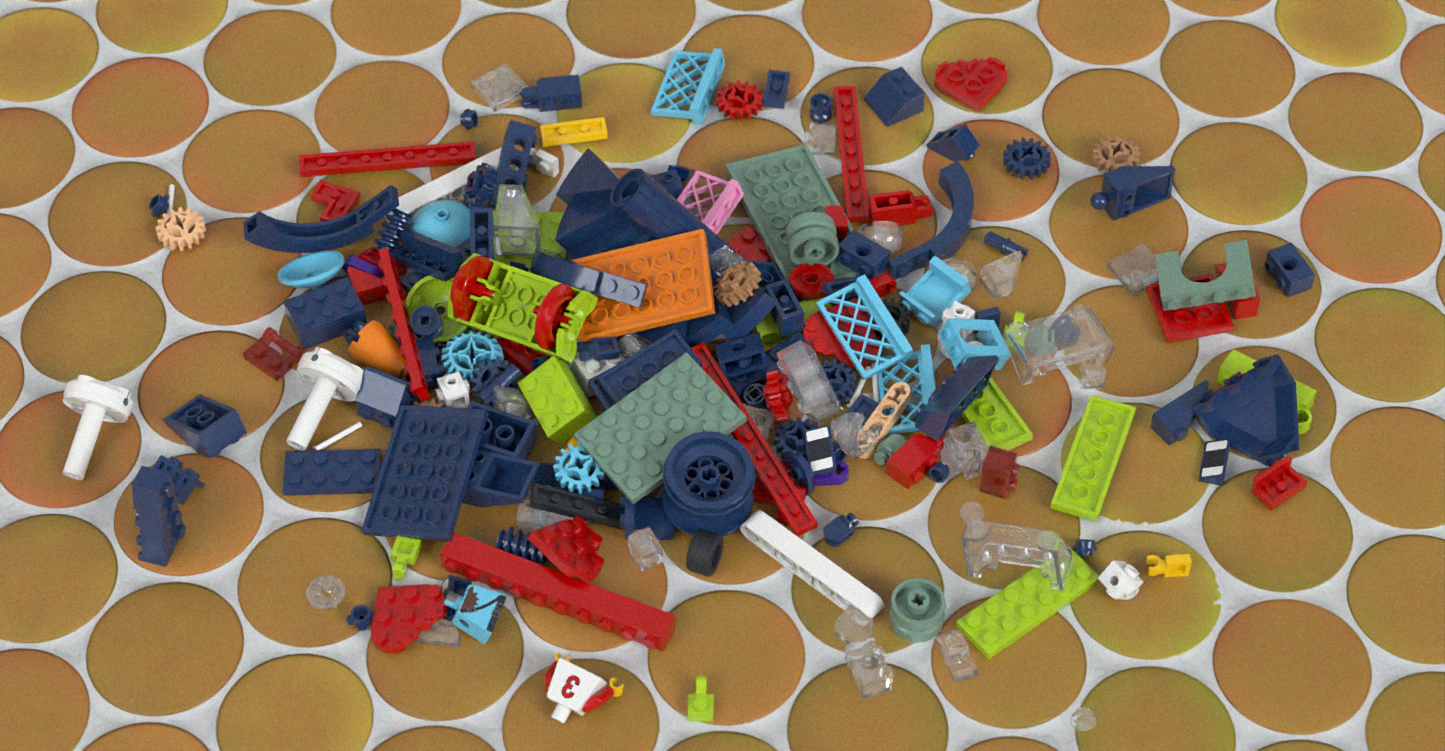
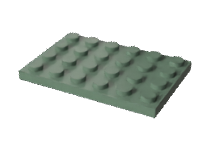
(643, 427)

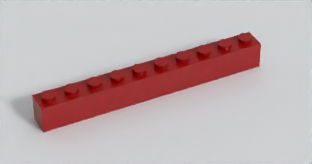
(558, 592)

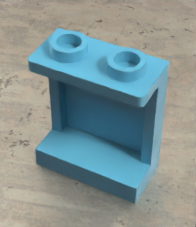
(935, 292)

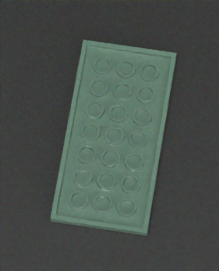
(778, 190)

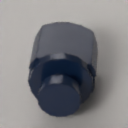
(840, 529)

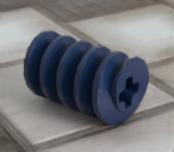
(392, 234)
(520, 546)

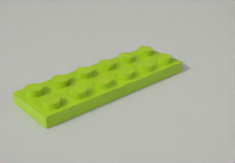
(1093, 458)
(1023, 607)

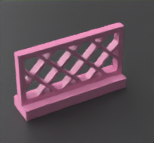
(722, 203)

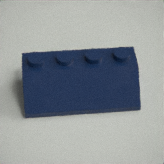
(955, 395)

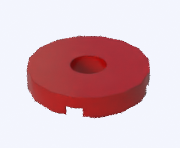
(810, 290)

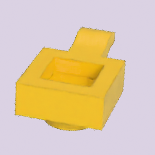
(1172, 566)

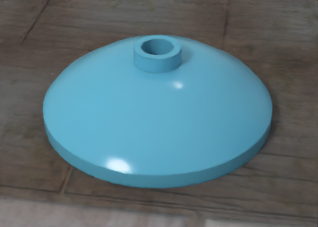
(443, 221)
(311, 270)

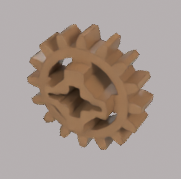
(1115, 153)
(737, 283)

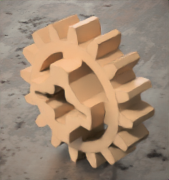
(180, 228)

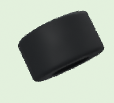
(704, 552)

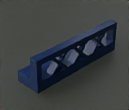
(426, 253)

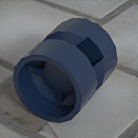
(427, 322)

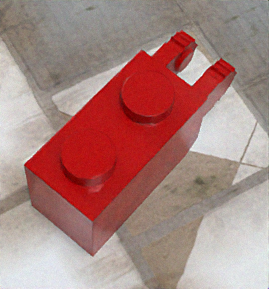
(899, 207)
(914, 459)

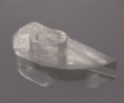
(442, 633)

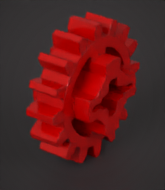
(739, 100)
(777, 395)

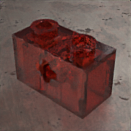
(999, 472)

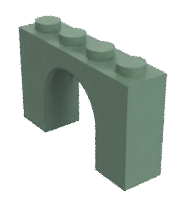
(1181, 292)

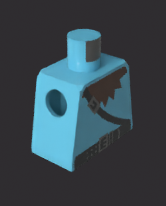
(476, 611)

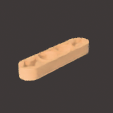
(888, 421)

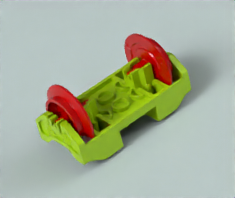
(519, 306)

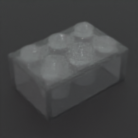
(808, 382)

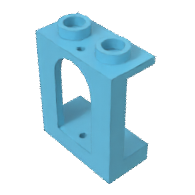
(987, 335)

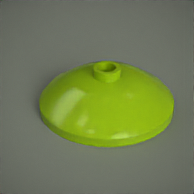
(435, 294)

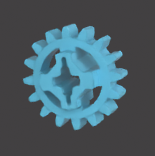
(571, 475)

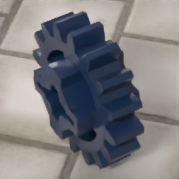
(1028, 158)
(480, 186)
(491, 371)
(835, 373)
(791, 437)

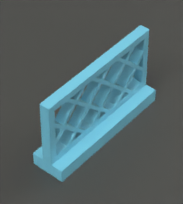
(704, 87)
(883, 322)
(927, 384)

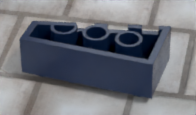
(156, 515)

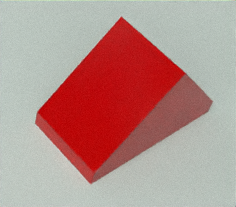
(367, 286)

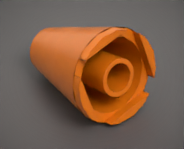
(378, 350)

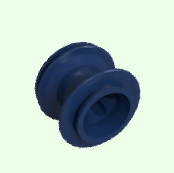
(706, 464)

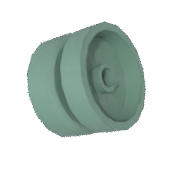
(812, 239)
(917, 610)

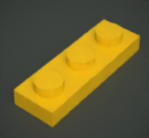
(573, 132)

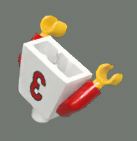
(576, 689)

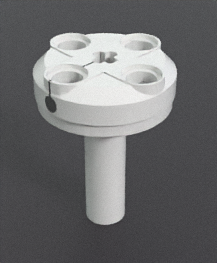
(328, 378)
(96, 403)

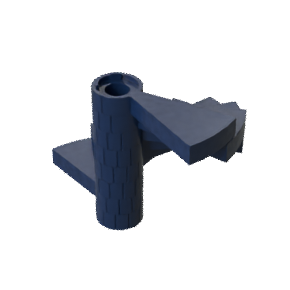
(632, 210)

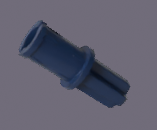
(1004, 245)
(503, 379)

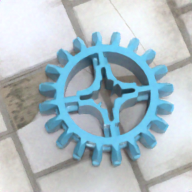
(459, 353)

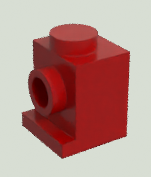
(840, 220)

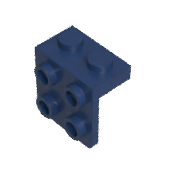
(644, 514)

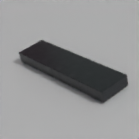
(576, 505)

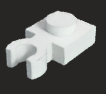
(545, 162)

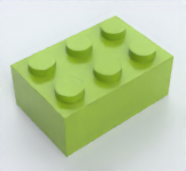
(557, 400)

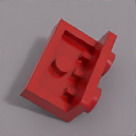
(1277, 483)

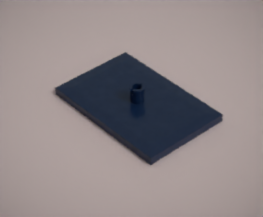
(425, 472)

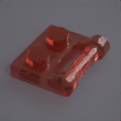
(269, 359)

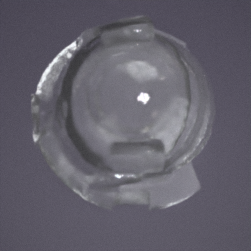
(851, 435)

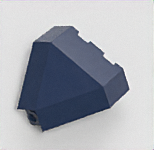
(1254, 411)

